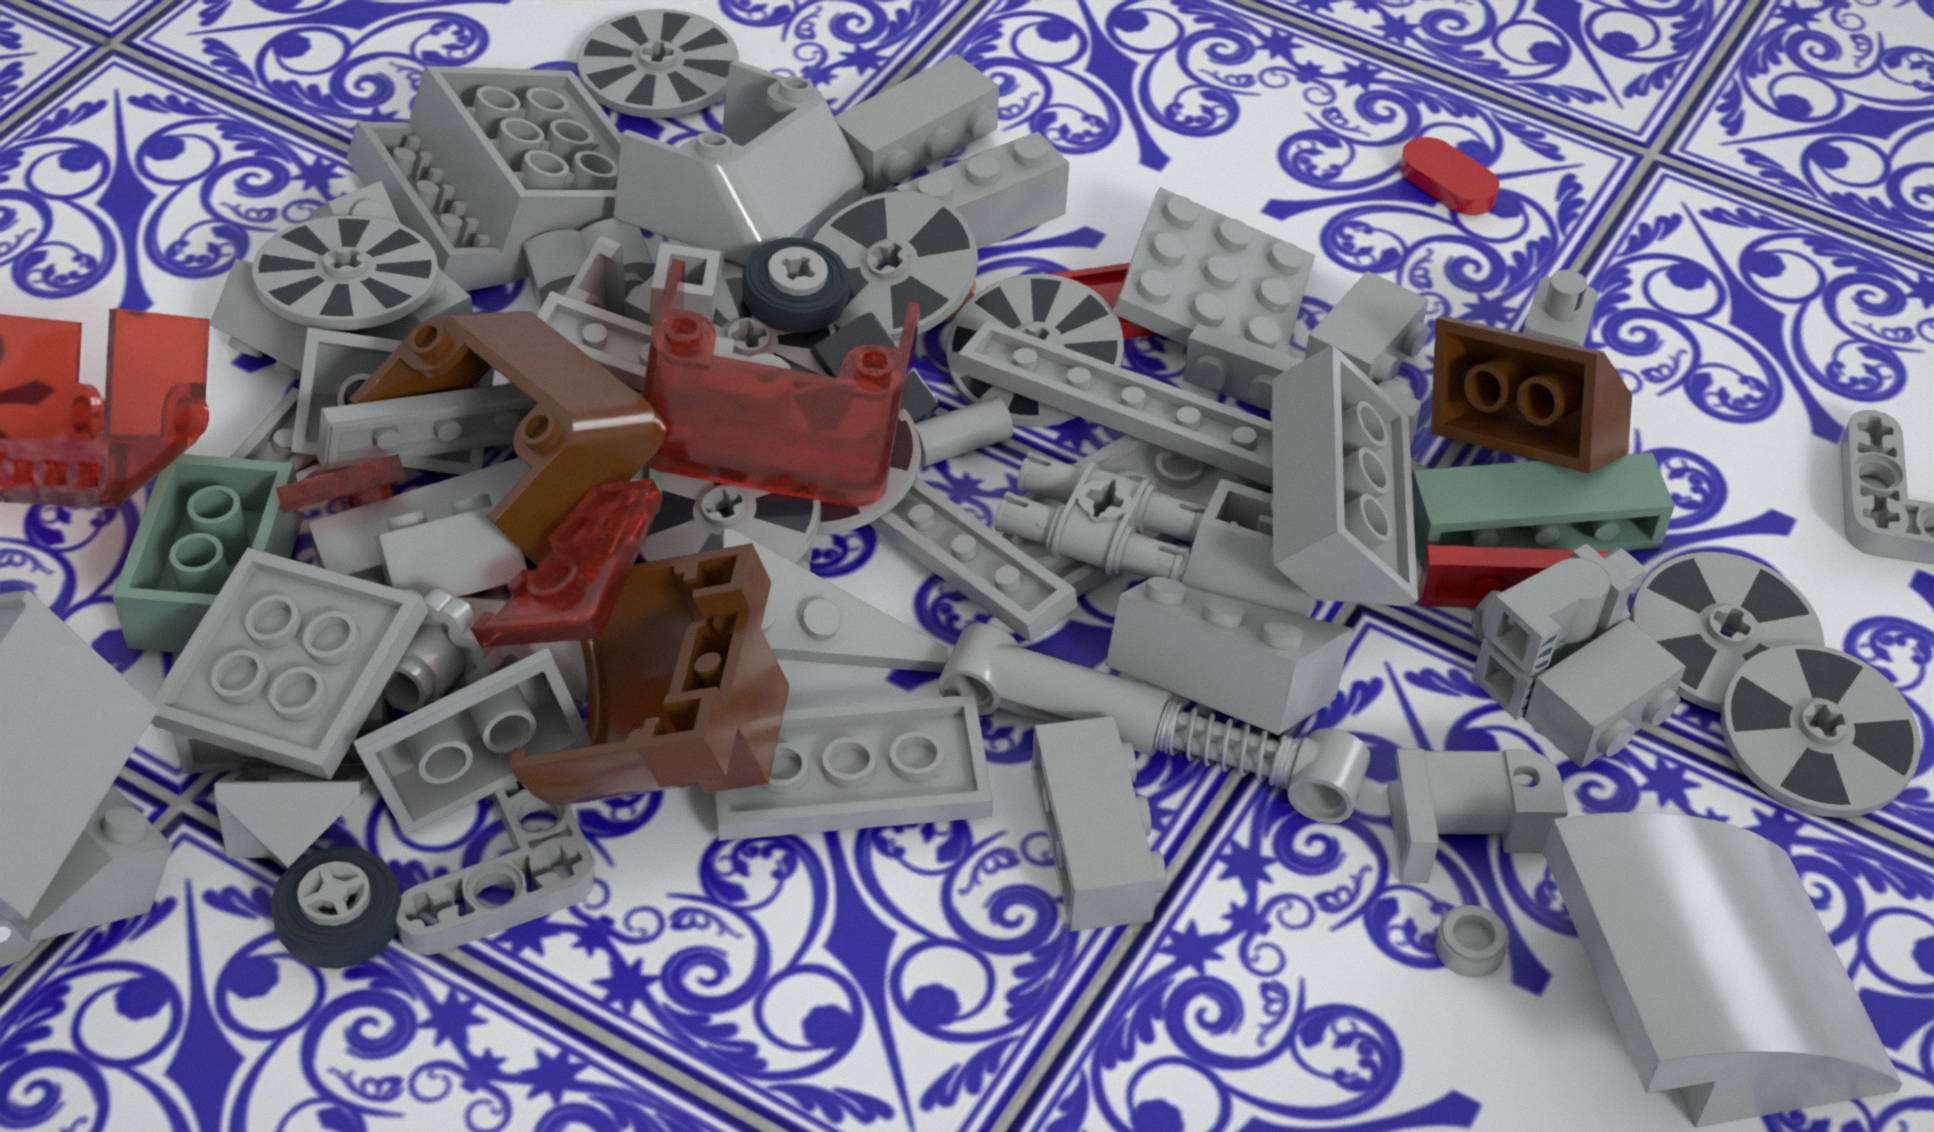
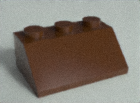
(1528, 396)

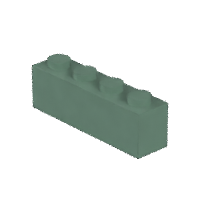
(1542, 506)

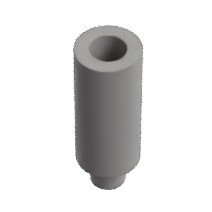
(963, 430)

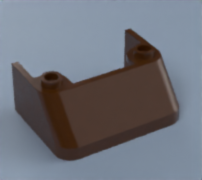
(577, 435)

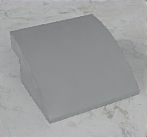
(492, 165)
(1715, 965)

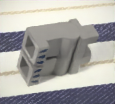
(1552, 619)

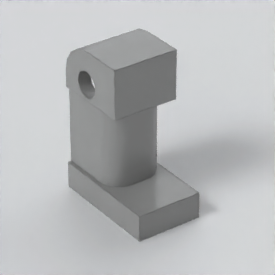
(1470, 796)

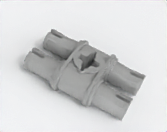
(1100, 518)

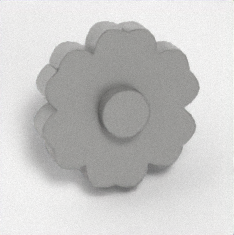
(440, 656)

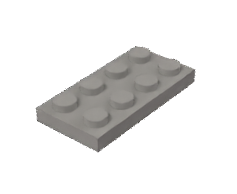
(866, 770)

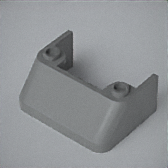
(763, 179)

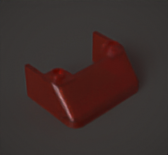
(771, 422)
(55, 424)

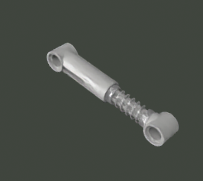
(1319, 772)

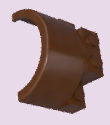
(674, 687)

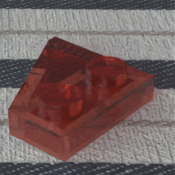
(351, 486)

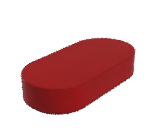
(1449, 175)

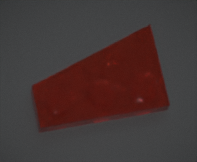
(583, 574)

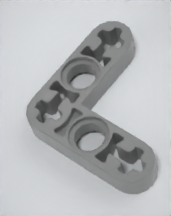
(1900, 520)
(533, 855)

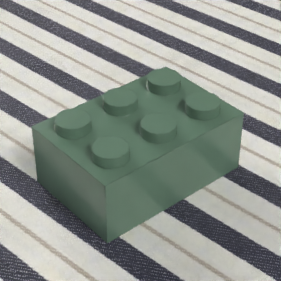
(192, 539)

